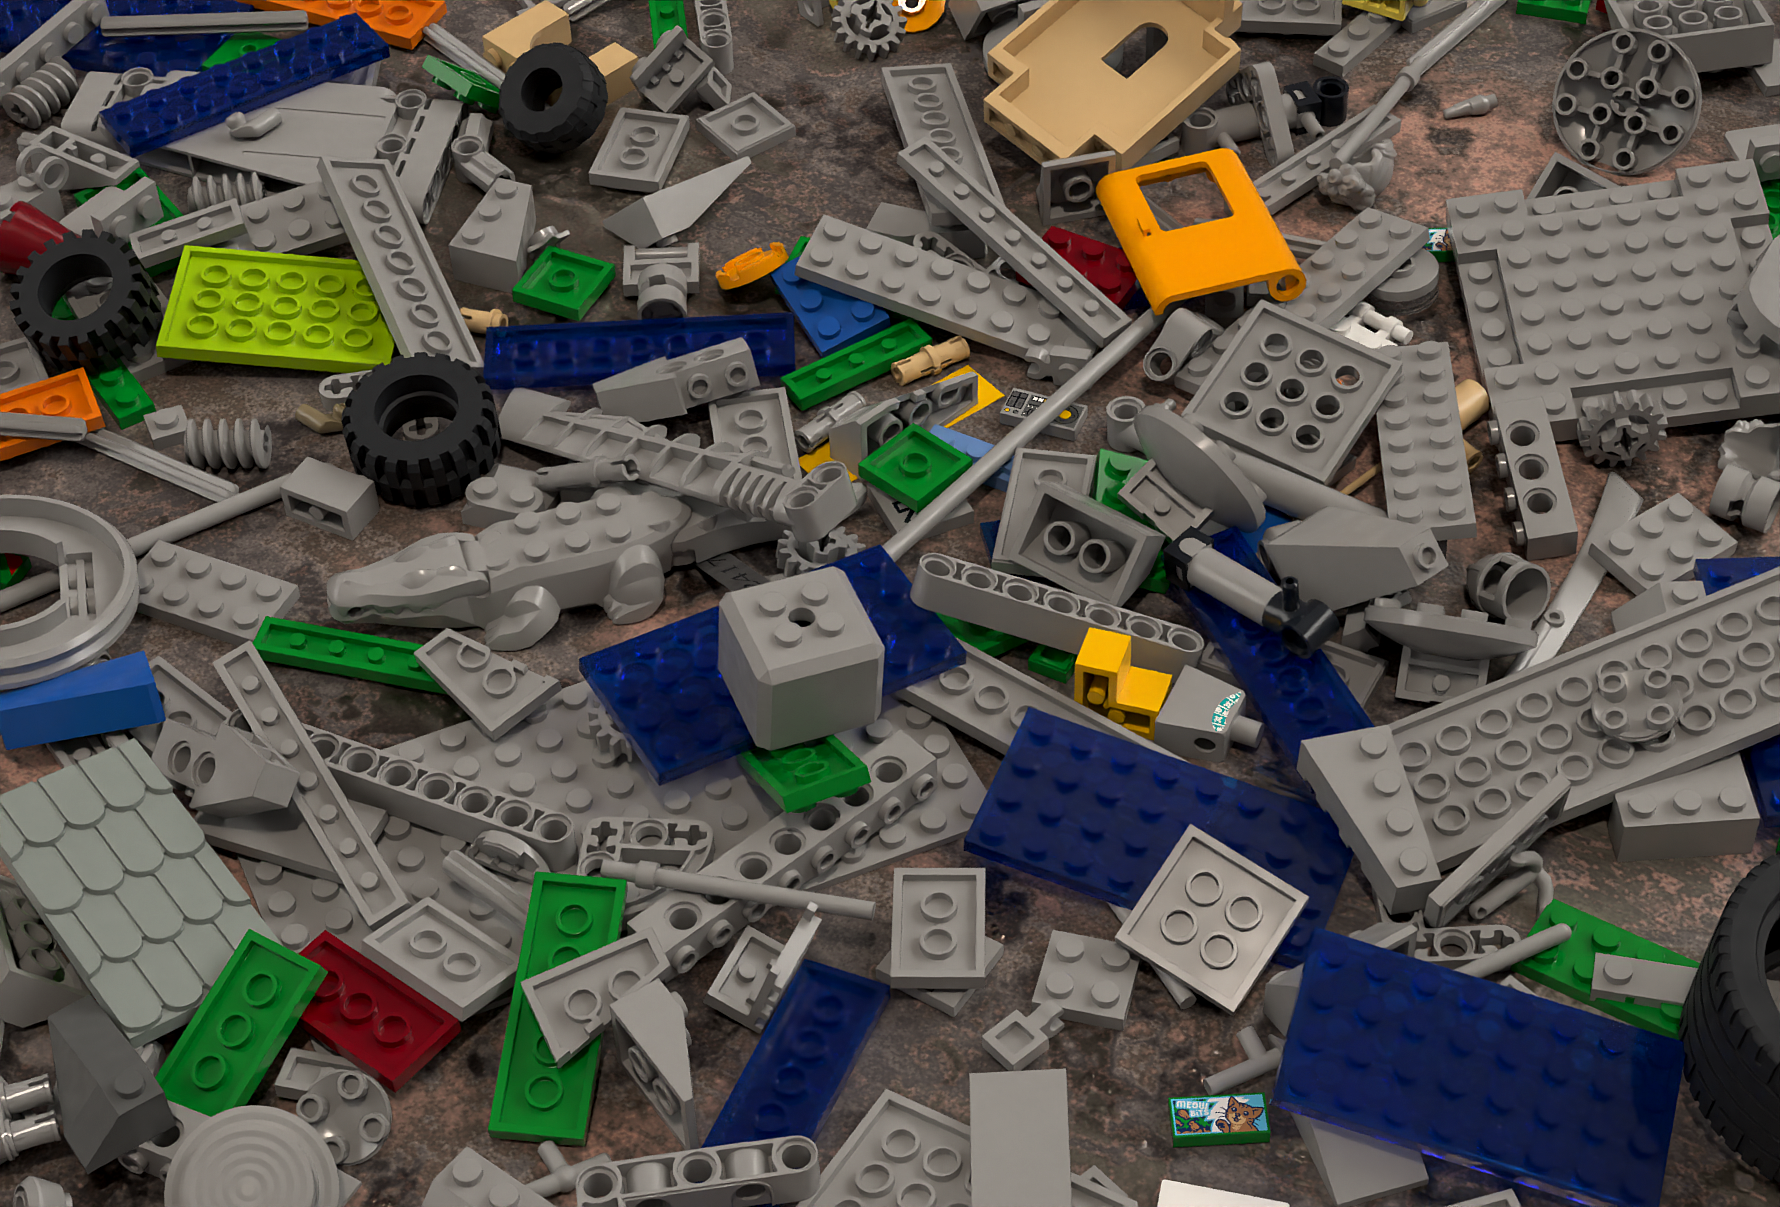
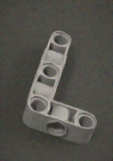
(732, 1174)

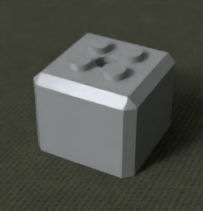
(800, 658)

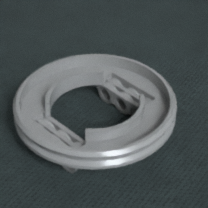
(95, 588)

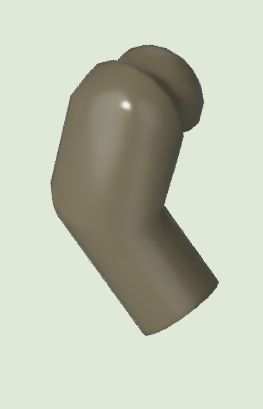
(319, 421)

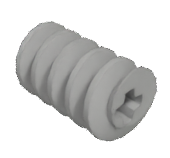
(41, 93)
(212, 194)
(227, 445)

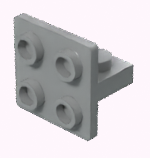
(670, 70)

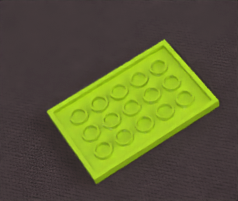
(274, 312)

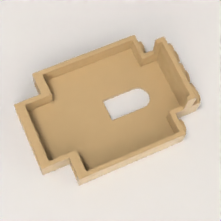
(1068, 103)

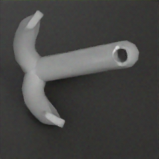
(1526, 868)

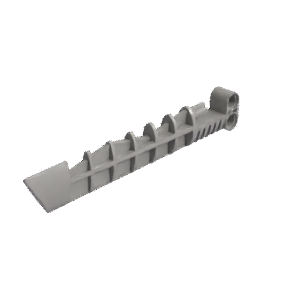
(714, 474)

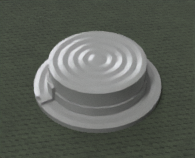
(253, 1161)

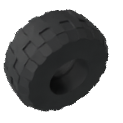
(574, 114)

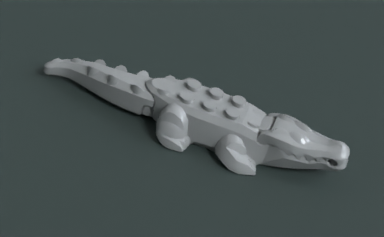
(548, 563)

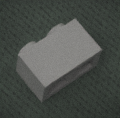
(330, 498)

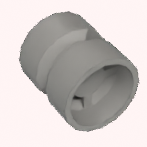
(662, 292)
(1746, 498)

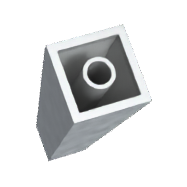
(1354, 556)

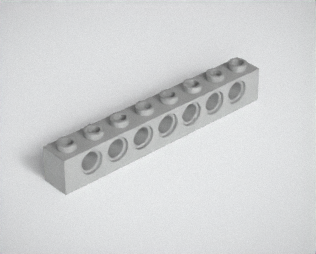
(790, 853)

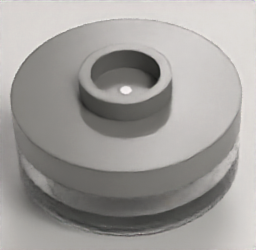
(1408, 288)

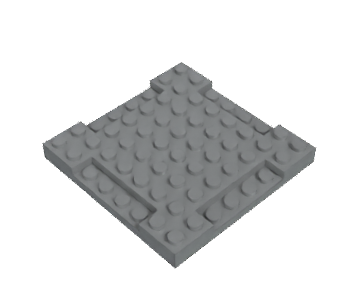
(1619, 296)

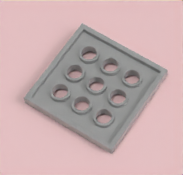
(1319, 386)

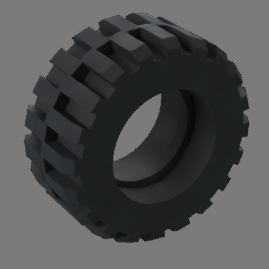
(416, 390)

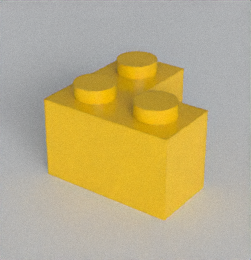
(1114, 687)

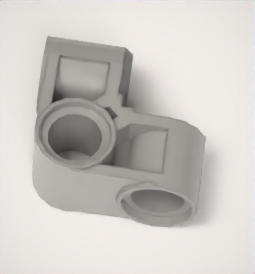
(1182, 338)

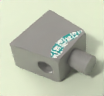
(1205, 718)

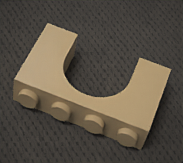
(550, 24)

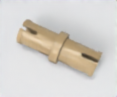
(930, 360)

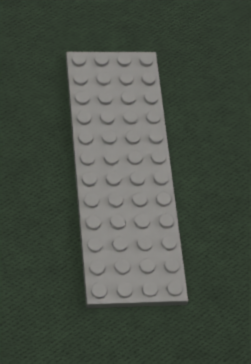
(1502, 743)

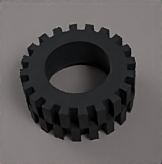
(105, 332)

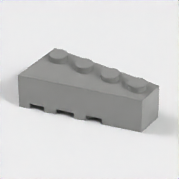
(1371, 802)

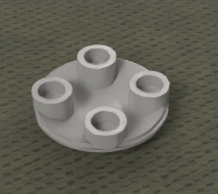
(1637, 704)
(348, 1113)

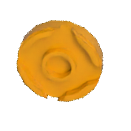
(751, 266)

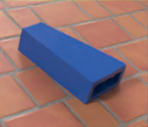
(82, 703)

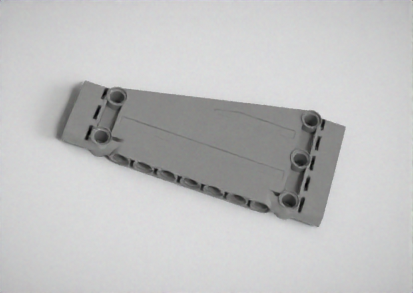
(315, 123)

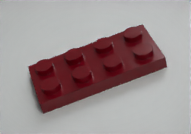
(373, 1015)

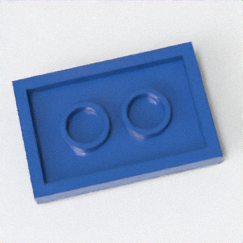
(826, 315)

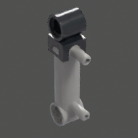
(1304, 107)

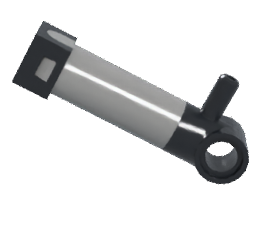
(1300, 625)

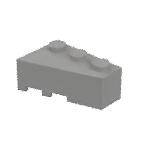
(496, 237)
(1686, 815)

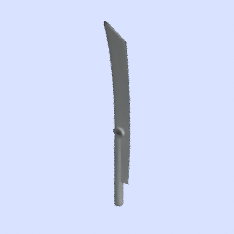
(1616, 507)

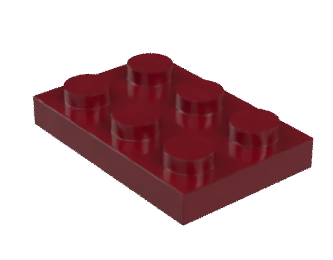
(1098, 262)

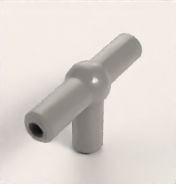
(562, 1175)

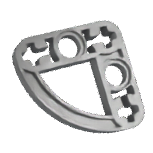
(624, 847)

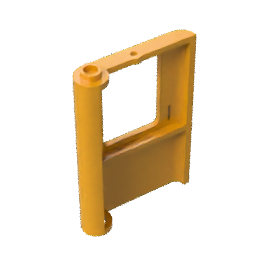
(1203, 255)

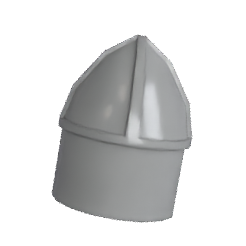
(1508, 587)

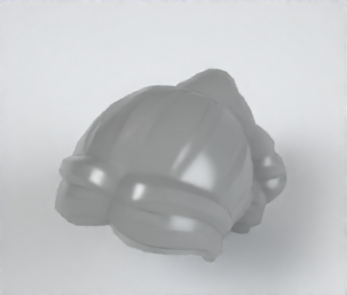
(1362, 178)
(1752, 448)

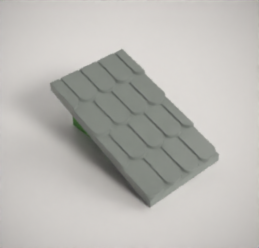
(127, 887)

